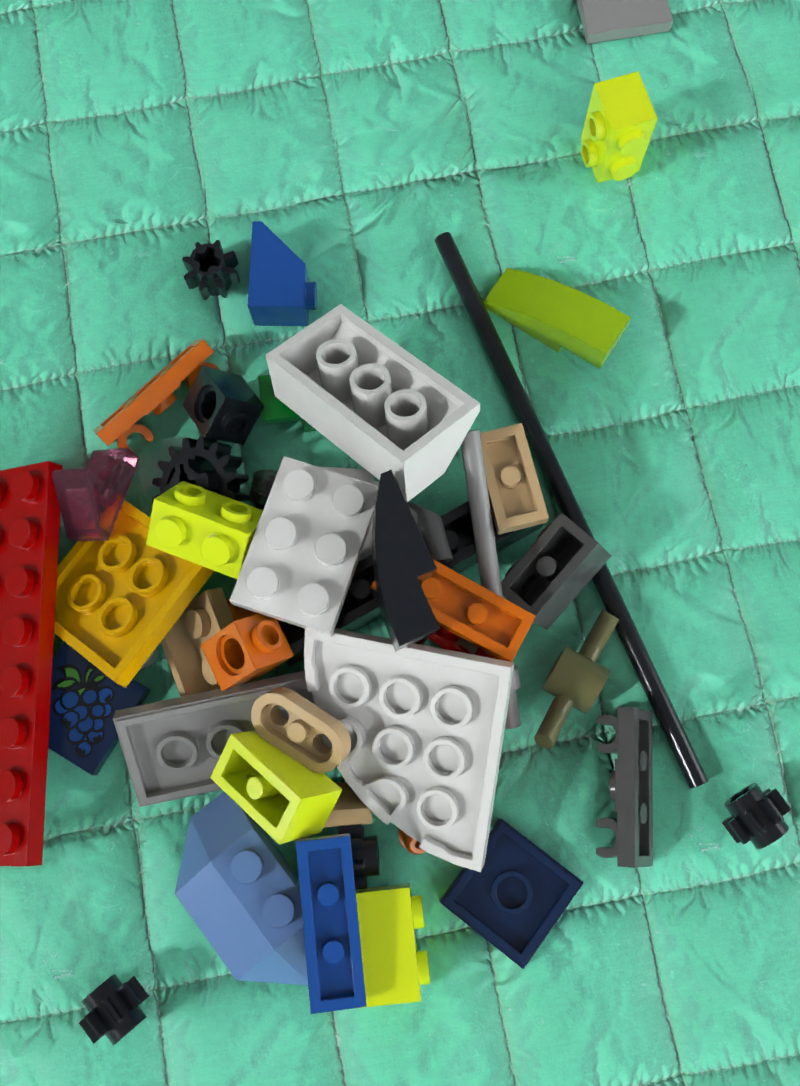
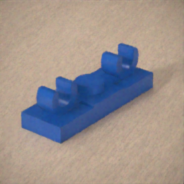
(330, 923)

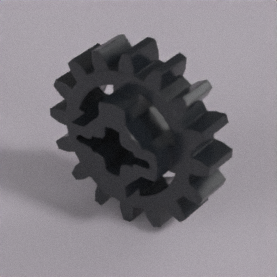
(193, 466)

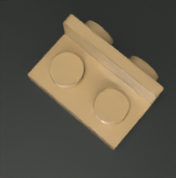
(183, 642)

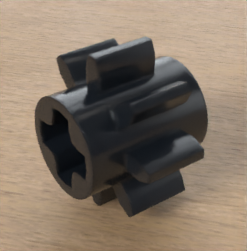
(211, 269)
(756, 816)
(364, 854)
(113, 1009)

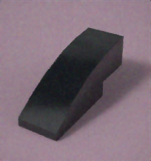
(399, 566)

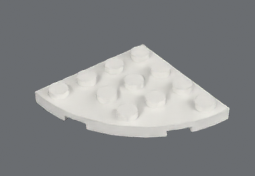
(420, 733)

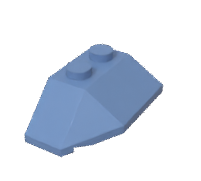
(243, 895)

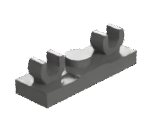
(630, 788)

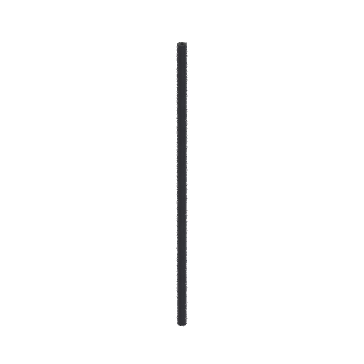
(569, 507)

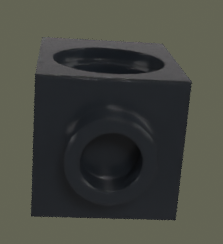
(223, 405)

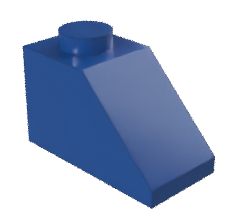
(278, 282)

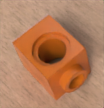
(246, 650)

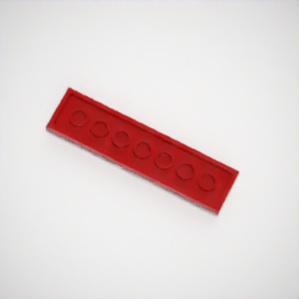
(26, 654)

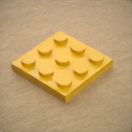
(122, 596)

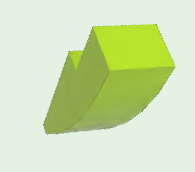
(557, 315)

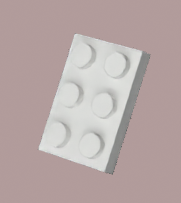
(306, 546)

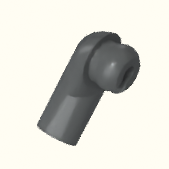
(432, 531)

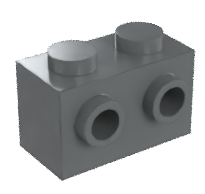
(554, 570)

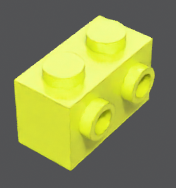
(617, 127)
(203, 527)
(274, 788)
(388, 944)

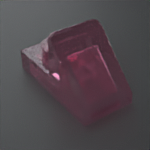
(94, 494)

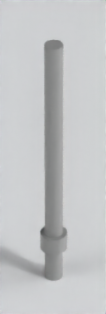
(485, 541)

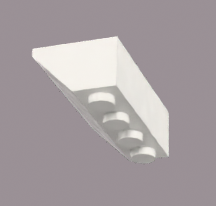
(372, 399)

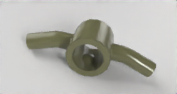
(575, 680)

